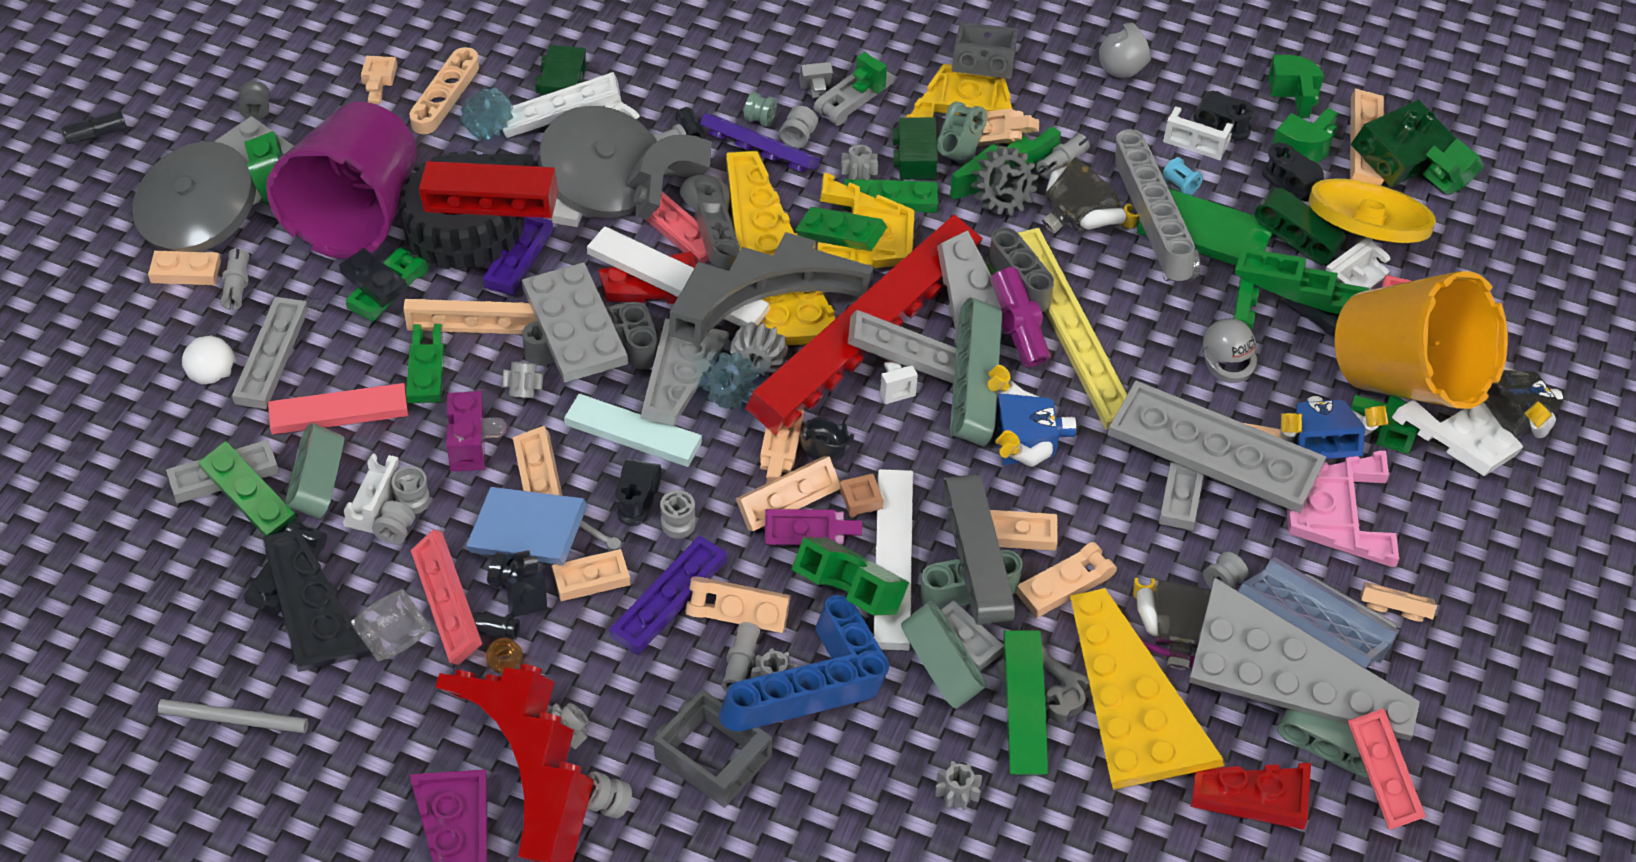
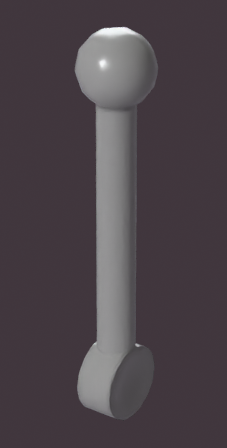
(612, 543)

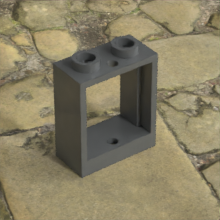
(985, 55)
(739, 771)

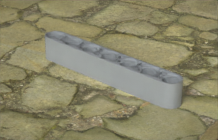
(1154, 205)

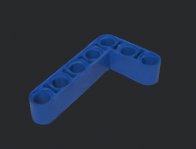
(849, 677)

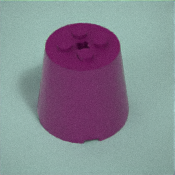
(344, 180)

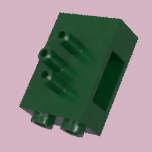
(1400, 140)

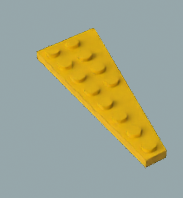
(760, 227)

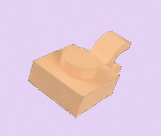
(376, 73)

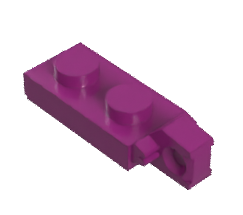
(791, 525)

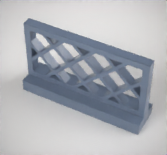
(1321, 613)

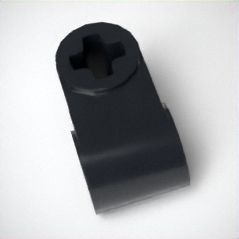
(1219, 109)
(1293, 172)
(637, 490)

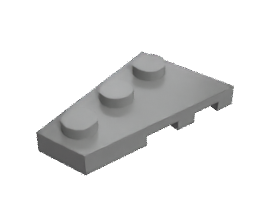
(964, 274)

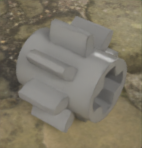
(859, 162)
(522, 379)
(770, 663)
(573, 718)
(958, 785)

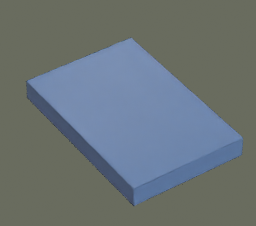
(527, 521)

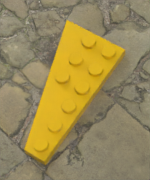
(1139, 713)

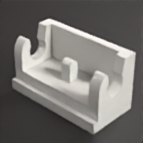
(1196, 136)
(1360, 265)
(372, 494)

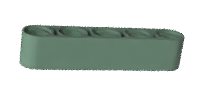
(976, 355)

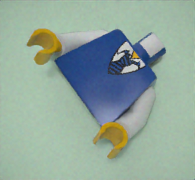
(1026, 422)
(1330, 427)

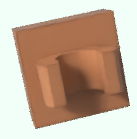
(861, 495)

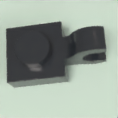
(528, 589)

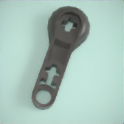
(711, 201)

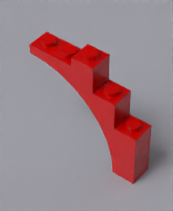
(552, 789)

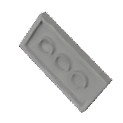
(574, 322)

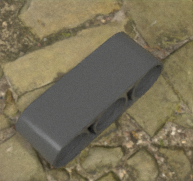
(1010, 250)

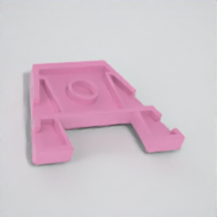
(1332, 515)

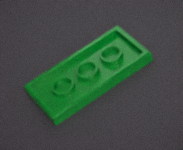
(1217, 228)

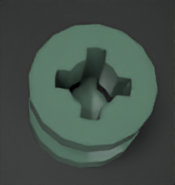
(760, 109)

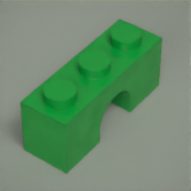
(866, 582)

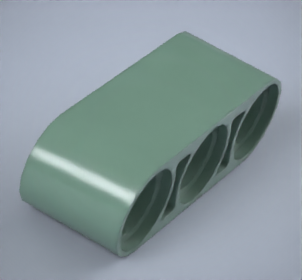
(315, 471)
(951, 582)
(943, 655)
(1322, 738)

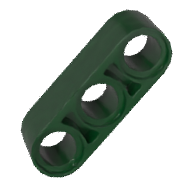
(1299, 226)

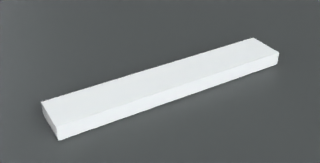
(659, 270)
(894, 550)

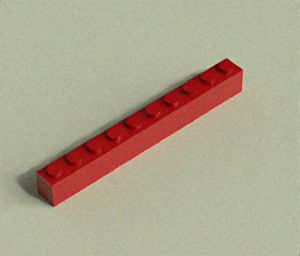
(829, 355)

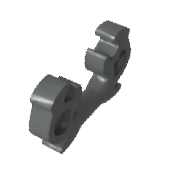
(1069, 698)

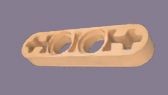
(450, 91)

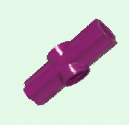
(1020, 317)

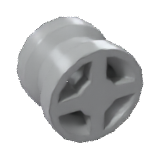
(393, 522)
(1228, 569)

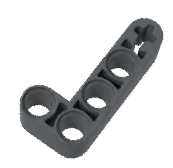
(631, 323)

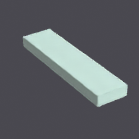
(632, 431)

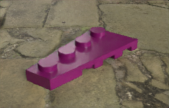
(454, 814)

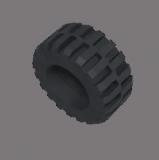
(455, 239)

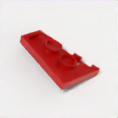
(624, 287)
(1259, 795)

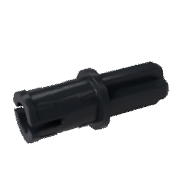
(93, 128)

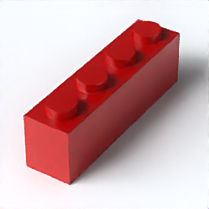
(489, 189)

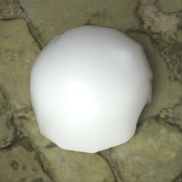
(208, 360)

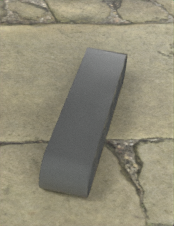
(978, 549)

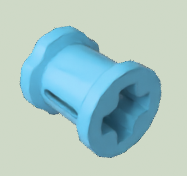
(1176, 169)

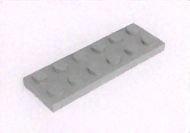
(1217, 446)

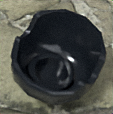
(825, 438)

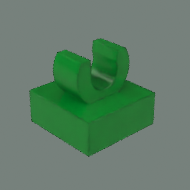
(869, 74)

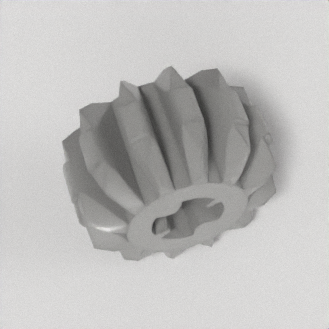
(761, 346)

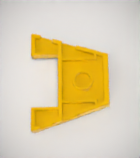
(961, 87)
(899, 219)

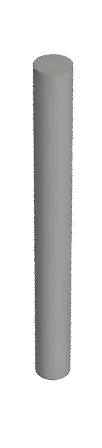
(233, 716)

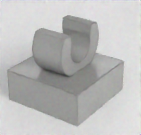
(816, 77)

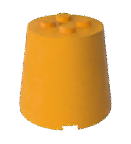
(1425, 340)

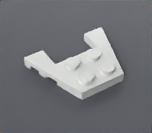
(1470, 434)

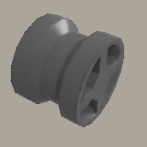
(254, 100)

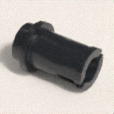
(689, 122)
(497, 625)

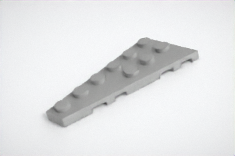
(1274, 662)

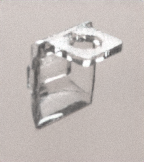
(390, 625)

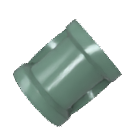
(961, 133)

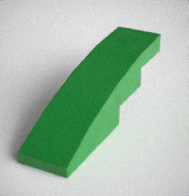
(1036, 151)
(1291, 279)
(1025, 703)

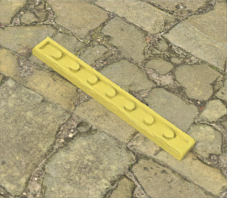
(1078, 337)

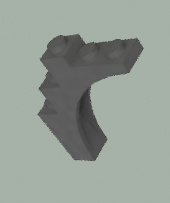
(754, 275)

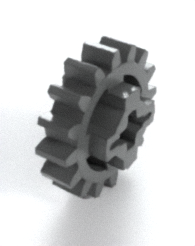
(1006, 181)

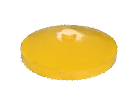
(1372, 210)

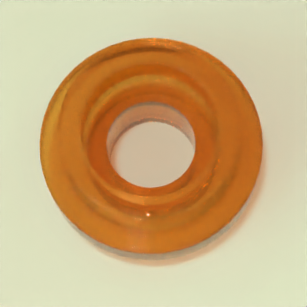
(500, 648)

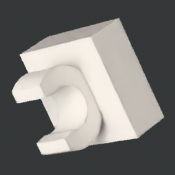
(898, 382)

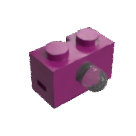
(468, 431)

